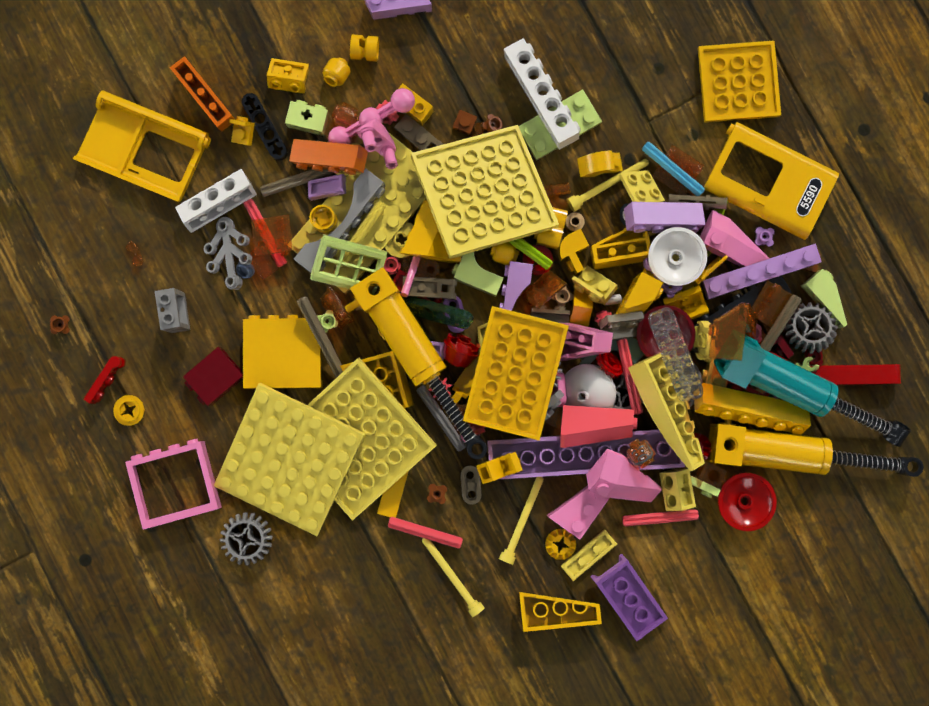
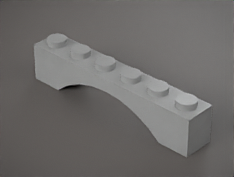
(366, 190)

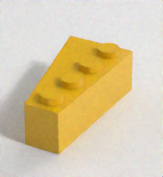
(548, 612)

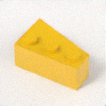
(620, 249)

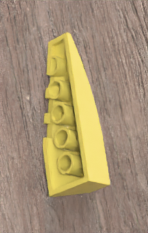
(667, 410)

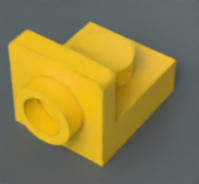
(242, 131)

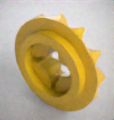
(120, 408)
(556, 536)

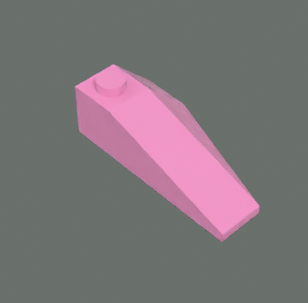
(726, 238)
(617, 478)

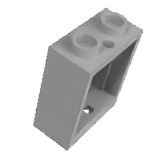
(175, 316)

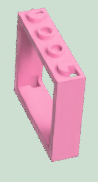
(173, 450)

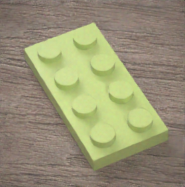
(538, 137)

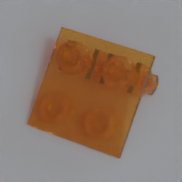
(685, 162)
(272, 235)
(543, 289)
(332, 301)
(770, 303)

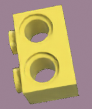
(677, 489)

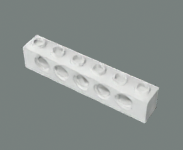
(561, 135)

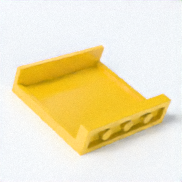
(280, 353)

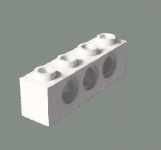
(215, 200)

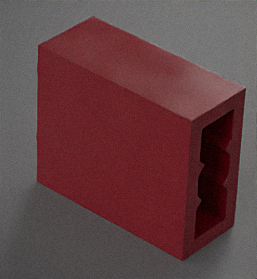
(213, 377)

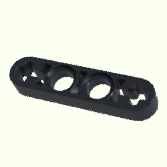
(265, 126)

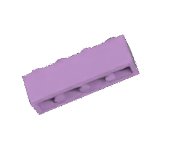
(663, 215)

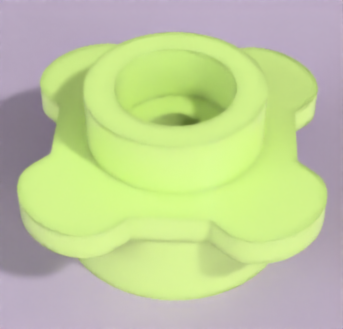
(332, 320)

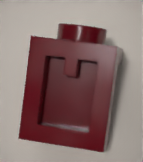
(782, 348)

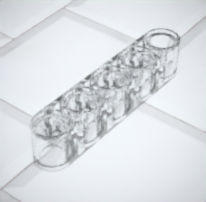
(675, 354)

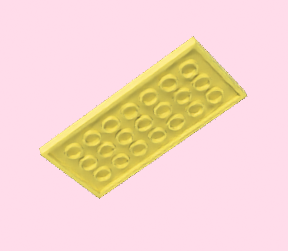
(401, 199)

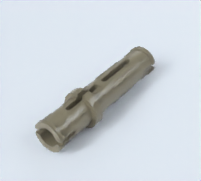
(721, 202)

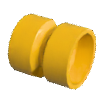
(364, 48)
(323, 219)

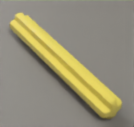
(365, 227)

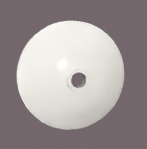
(689, 249)
(592, 382)

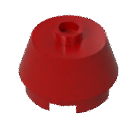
(460, 350)

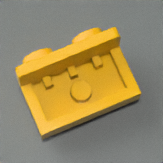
(689, 301)

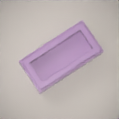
(327, 187)

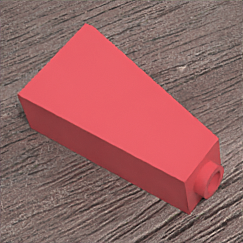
(595, 425)

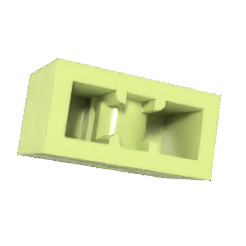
(315, 125)

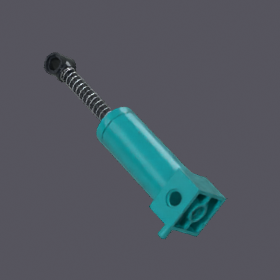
(800, 388)

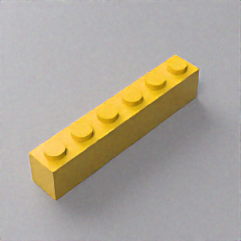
(752, 409)

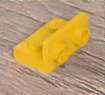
(287, 75)

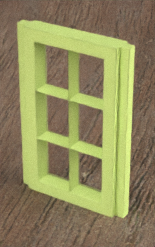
(348, 246)

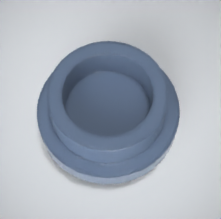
(245, 271)

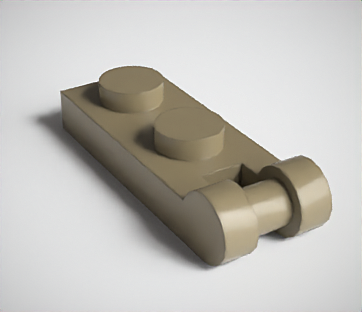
(415, 133)
(432, 288)

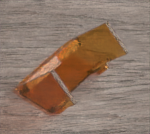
(729, 332)

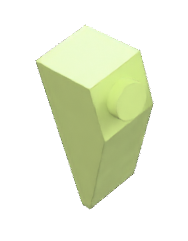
(825, 292)

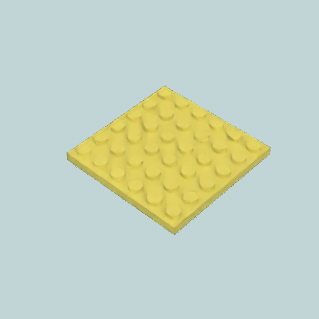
(484, 191)
(391, 437)
(288, 459)

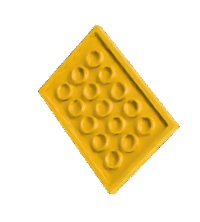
(515, 373)

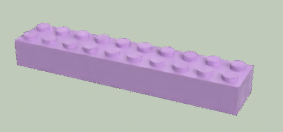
(548, 459)

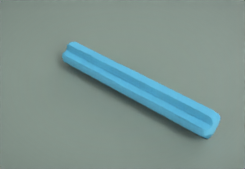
(673, 169)

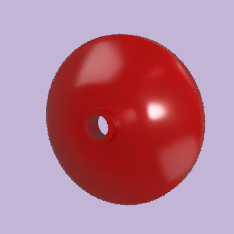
(760, 501)

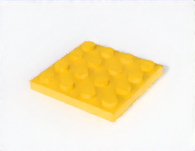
(739, 81)

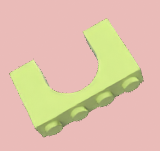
(473, 275)

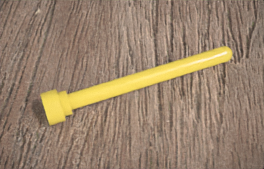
(576, 202)
(508, 554)
(473, 605)

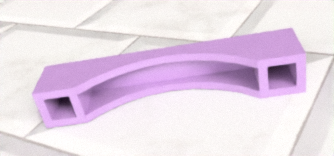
(761, 271)
(518, 279)

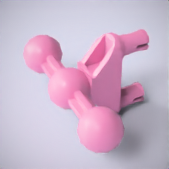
(372, 130)

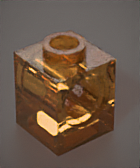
(703, 471)

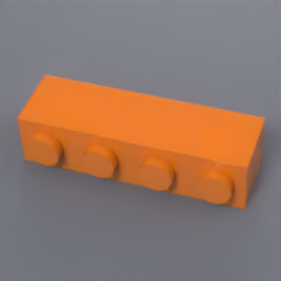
(202, 93)
(328, 156)

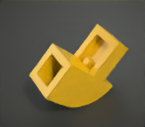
(599, 163)
(570, 246)
(499, 467)

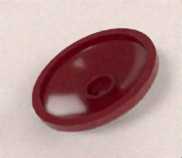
(646, 337)

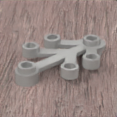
(227, 251)

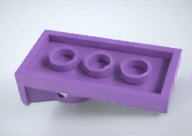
(630, 598)

